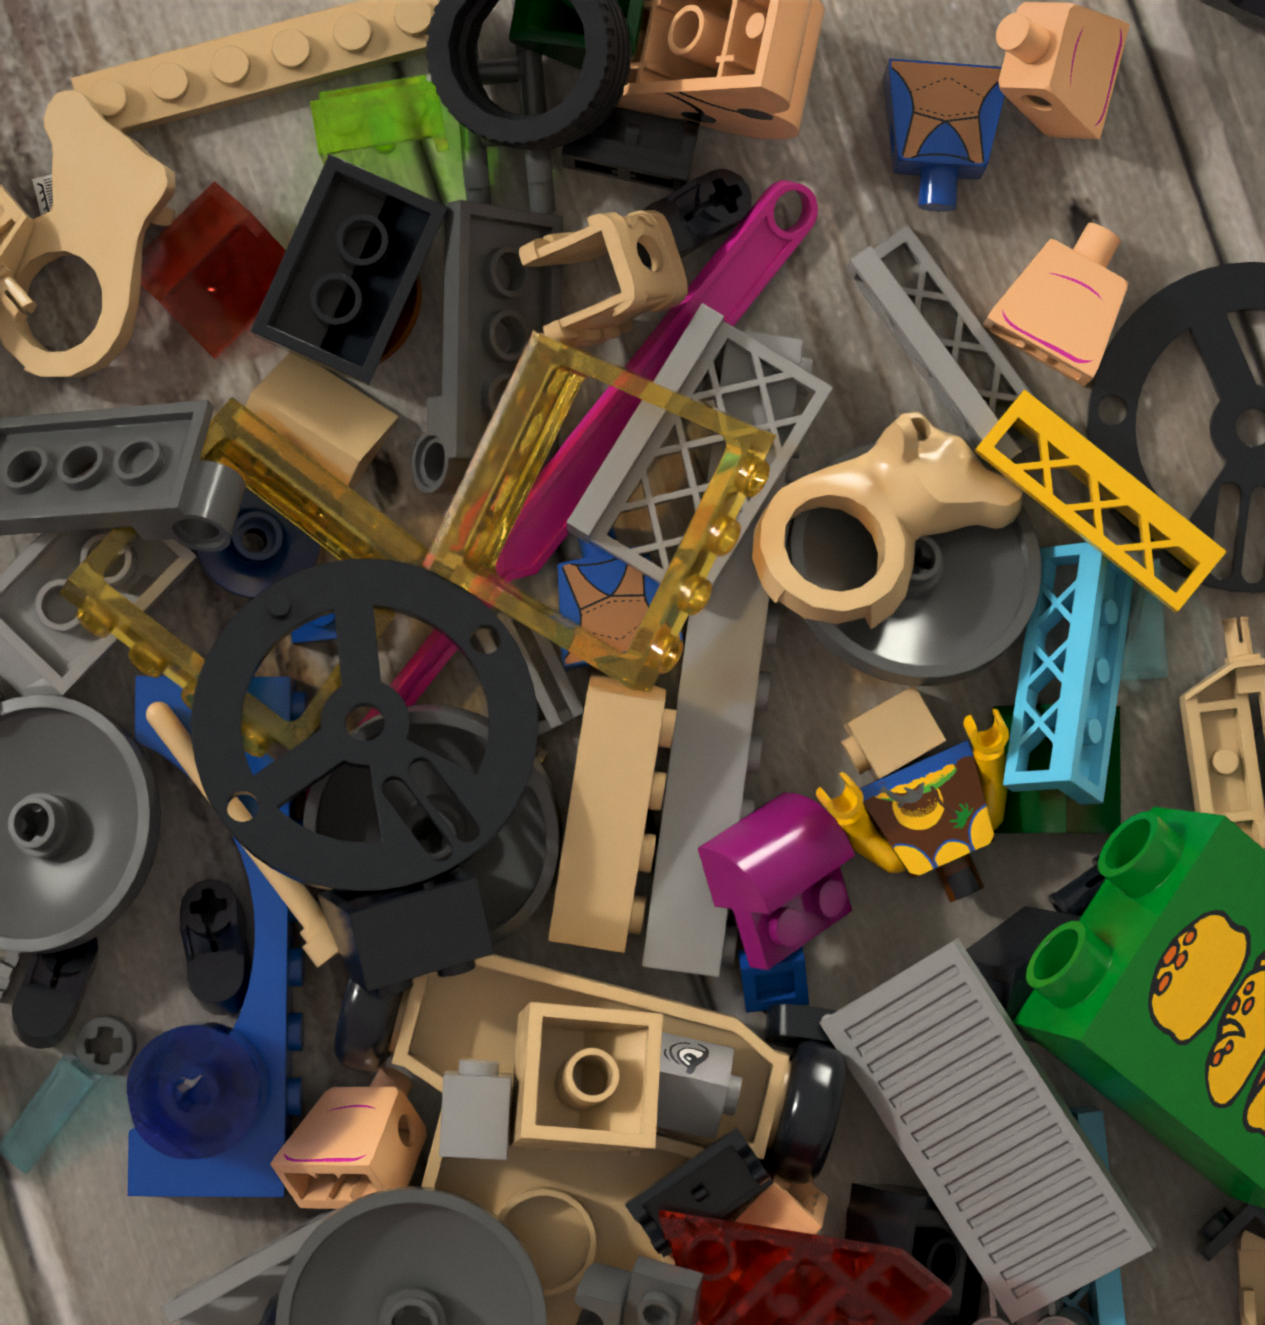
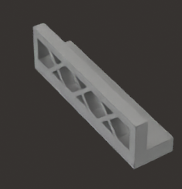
(928, 351)
(244, 1287)

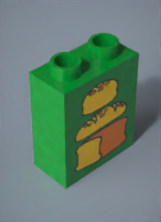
(1167, 991)

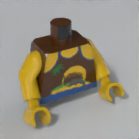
(931, 810)

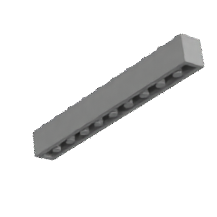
(716, 710)

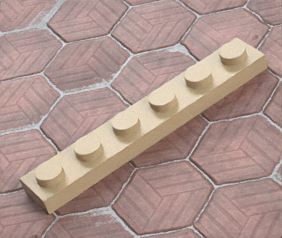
(258, 62)

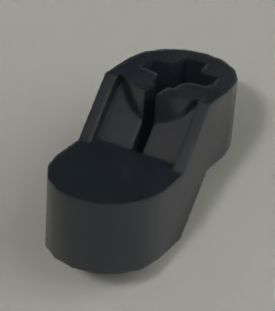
(713, 201)
(210, 916)
(43, 1013)

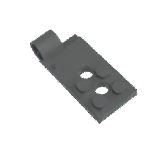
(474, 302)
(141, 477)

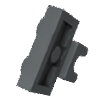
(645, 1296)

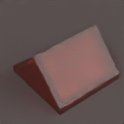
(212, 268)

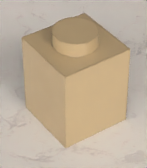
(891, 734)

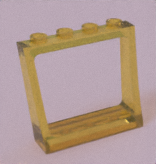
(508, 466)
(304, 496)

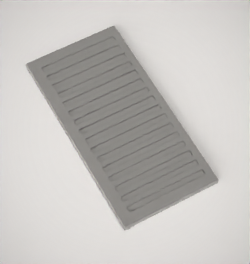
(987, 1132)

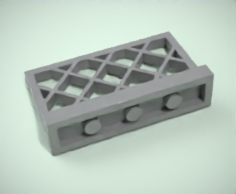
(651, 426)

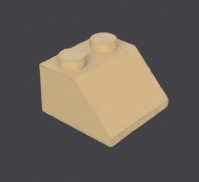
(585, 1079)

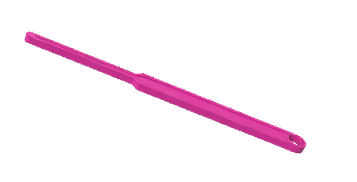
(726, 285)

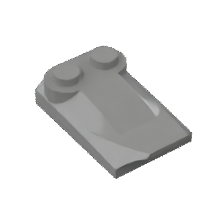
(40, 636)

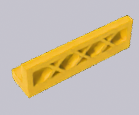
(1113, 485)

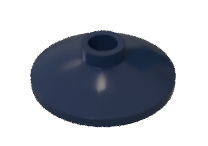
(248, 572)

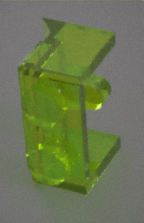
(378, 116)

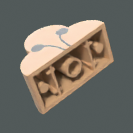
(726, 63)

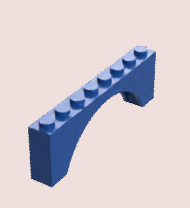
(268, 1005)

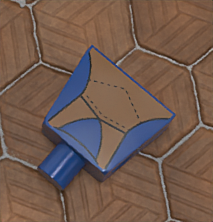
(941, 124)
(603, 598)

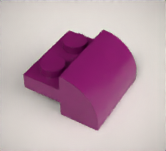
(779, 875)

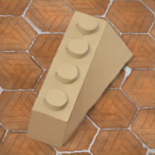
(609, 813)

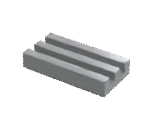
(552, 718)

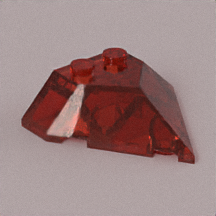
(799, 1277)

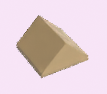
(323, 417)

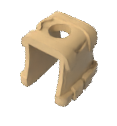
(640, 287)

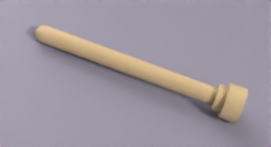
(319, 940)

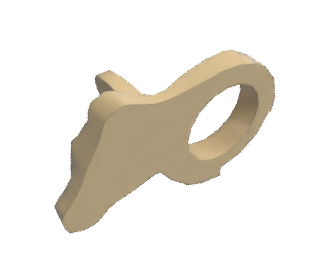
(102, 205)
(902, 489)

